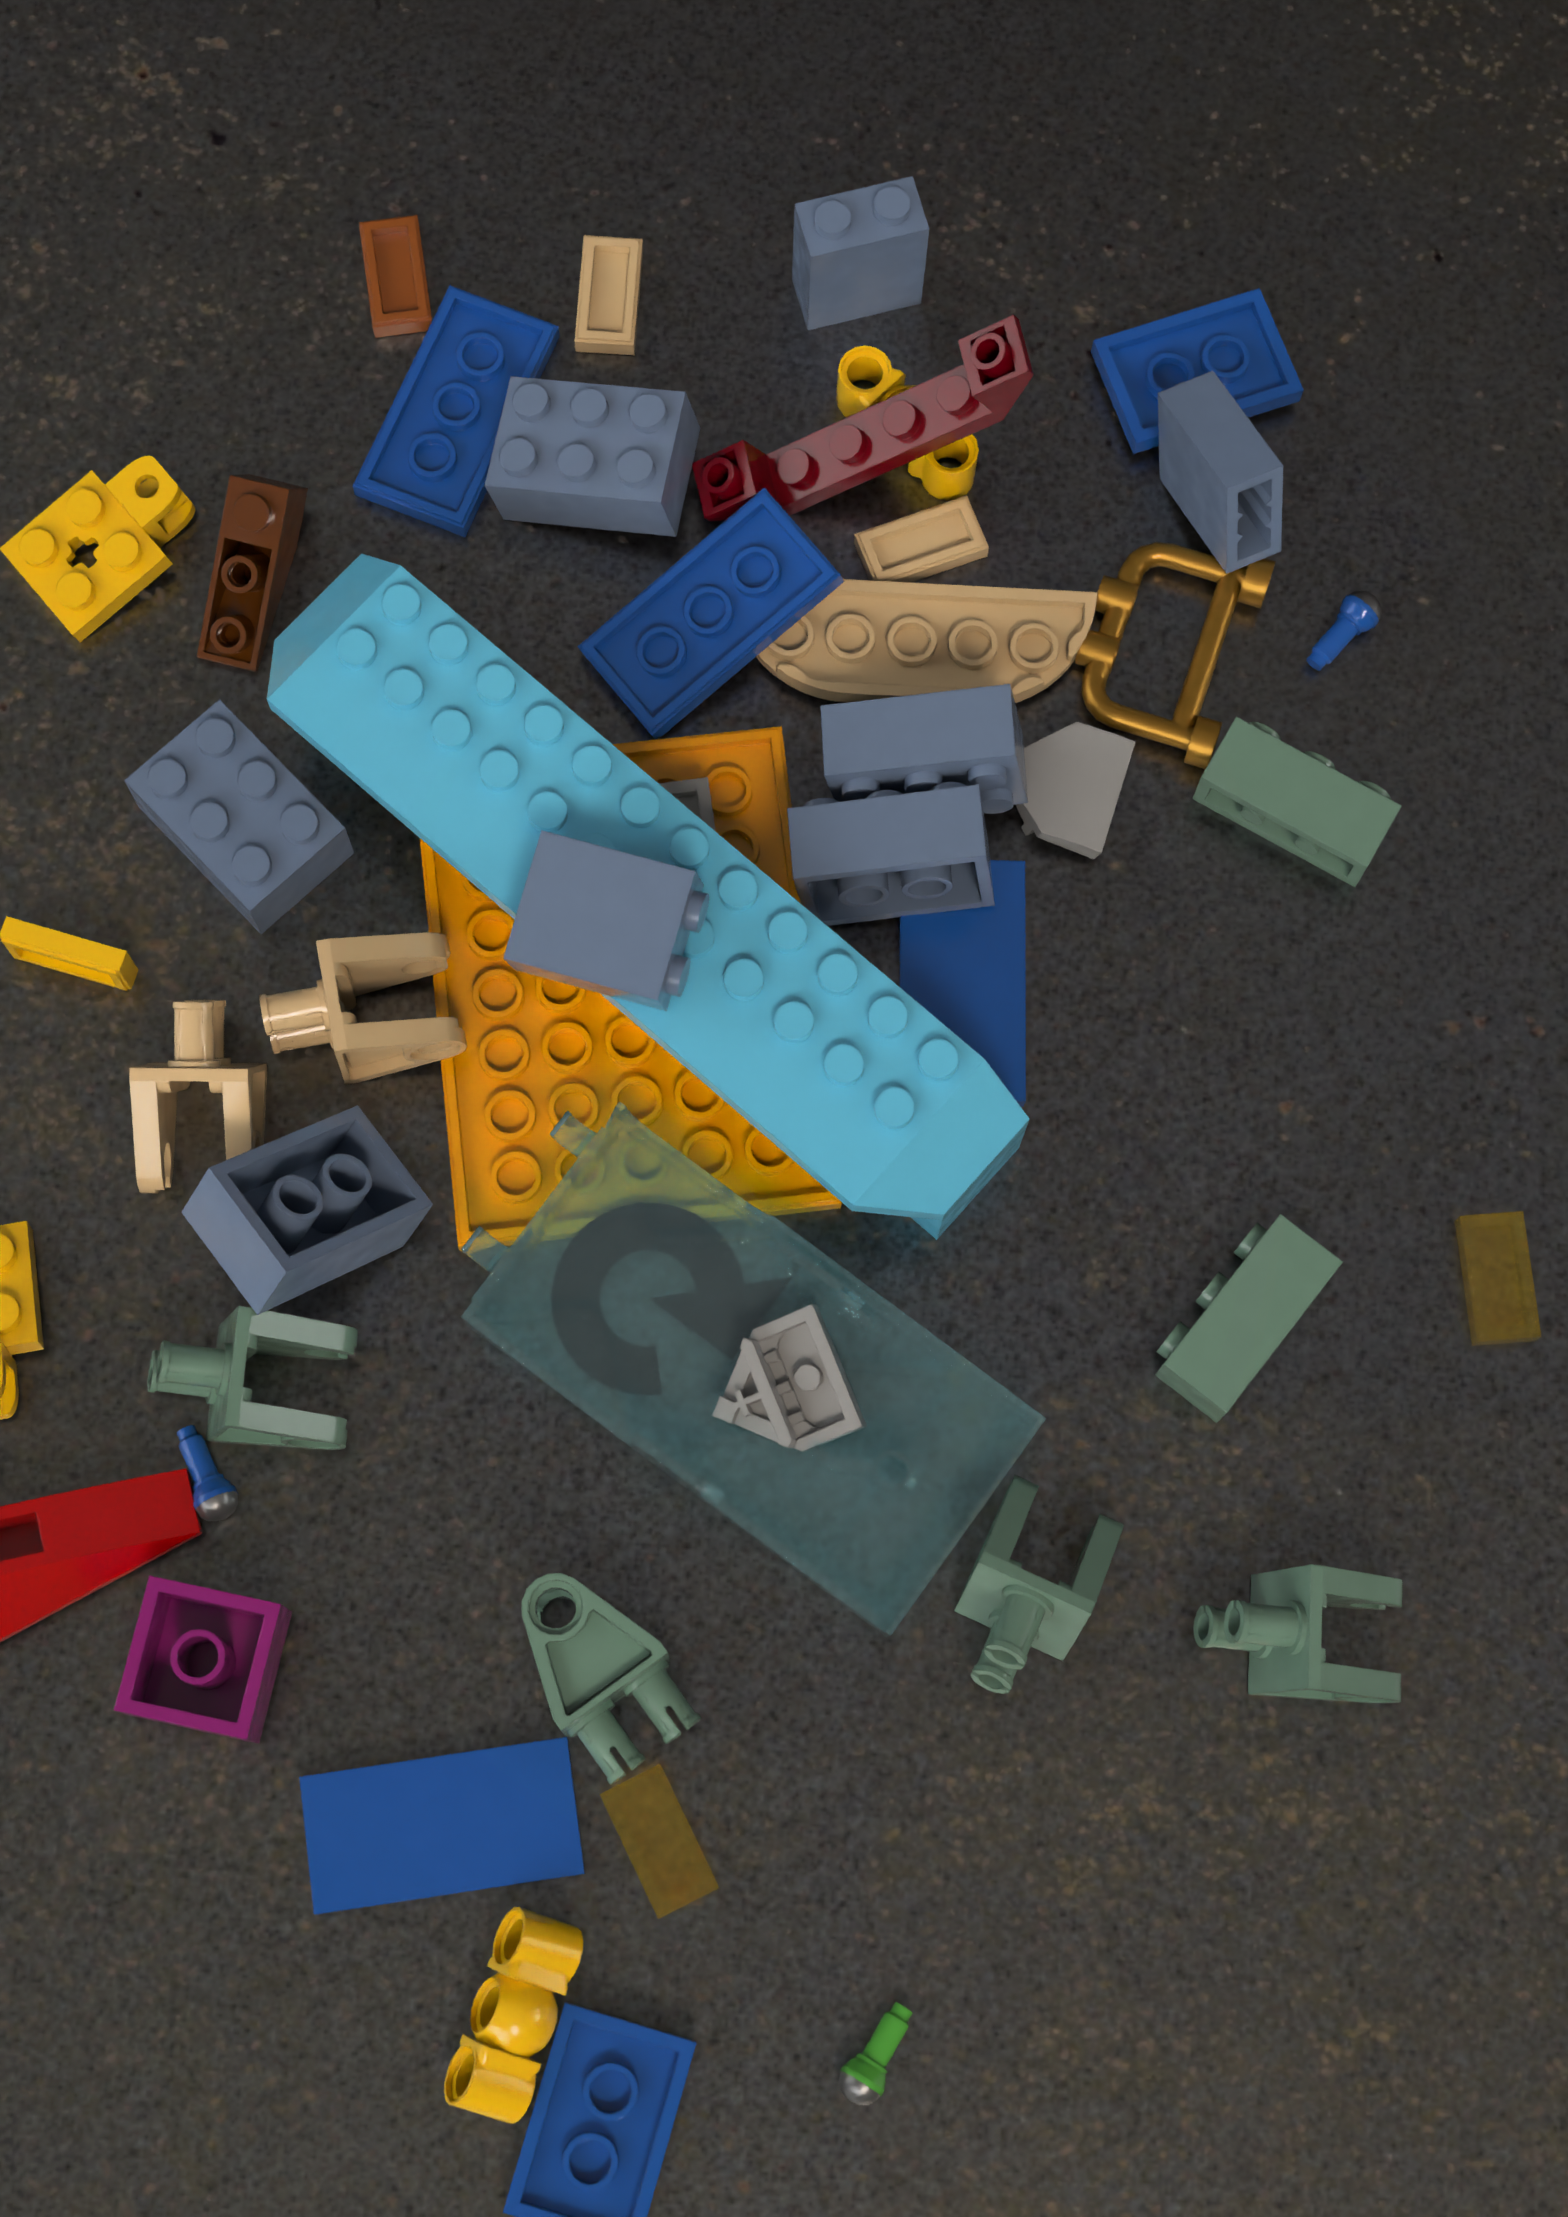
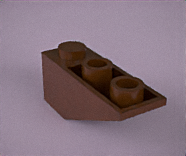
(250, 568)

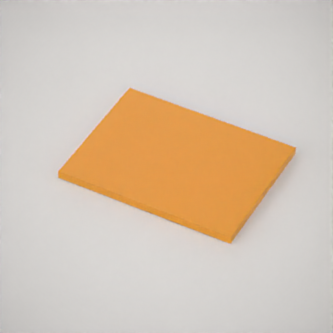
(565, 1048)

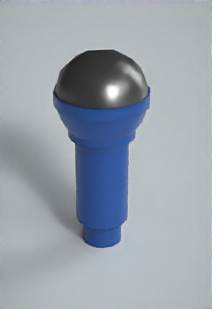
(1357, 614)
(213, 1494)

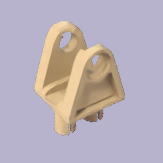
(355, 968)
(196, 1058)

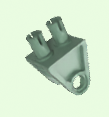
(220, 1378)
(1023, 1606)
(1285, 1633)
(594, 1666)

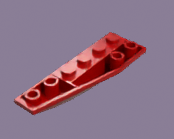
(85, 1539)

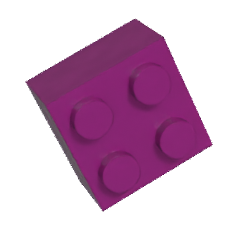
(203, 1659)

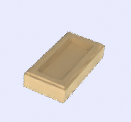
(609, 295)
(922, 543)

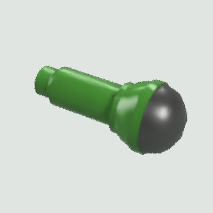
(864, 2077)

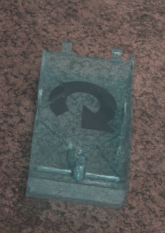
(636, 1313)

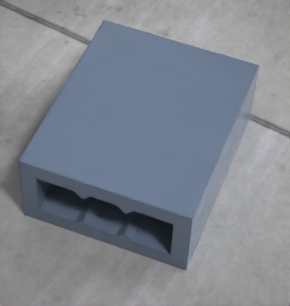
(859, 252)
(1220, 471)
(606, 921)

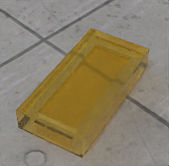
(1497, 1278)
(659, 1841)

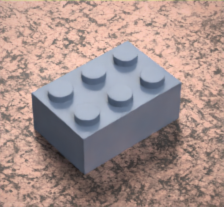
(593, 456)
(925, 742)
(240, 816)
(891, 854)
(306, 1208)

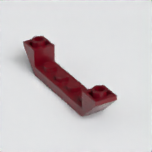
(877, 437)

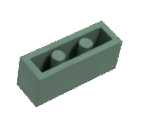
(1296, 800)
(1245, 1316)

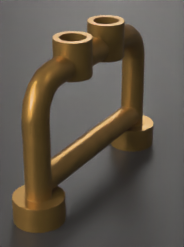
(1116, 600)

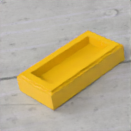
(68, 953)

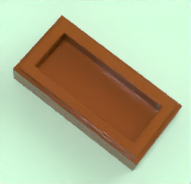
(396, 276)

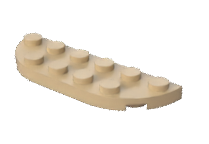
(930, 638)

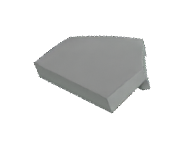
(1074, 786)
(791, 1384)

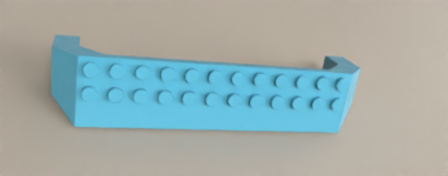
(773, 1001)

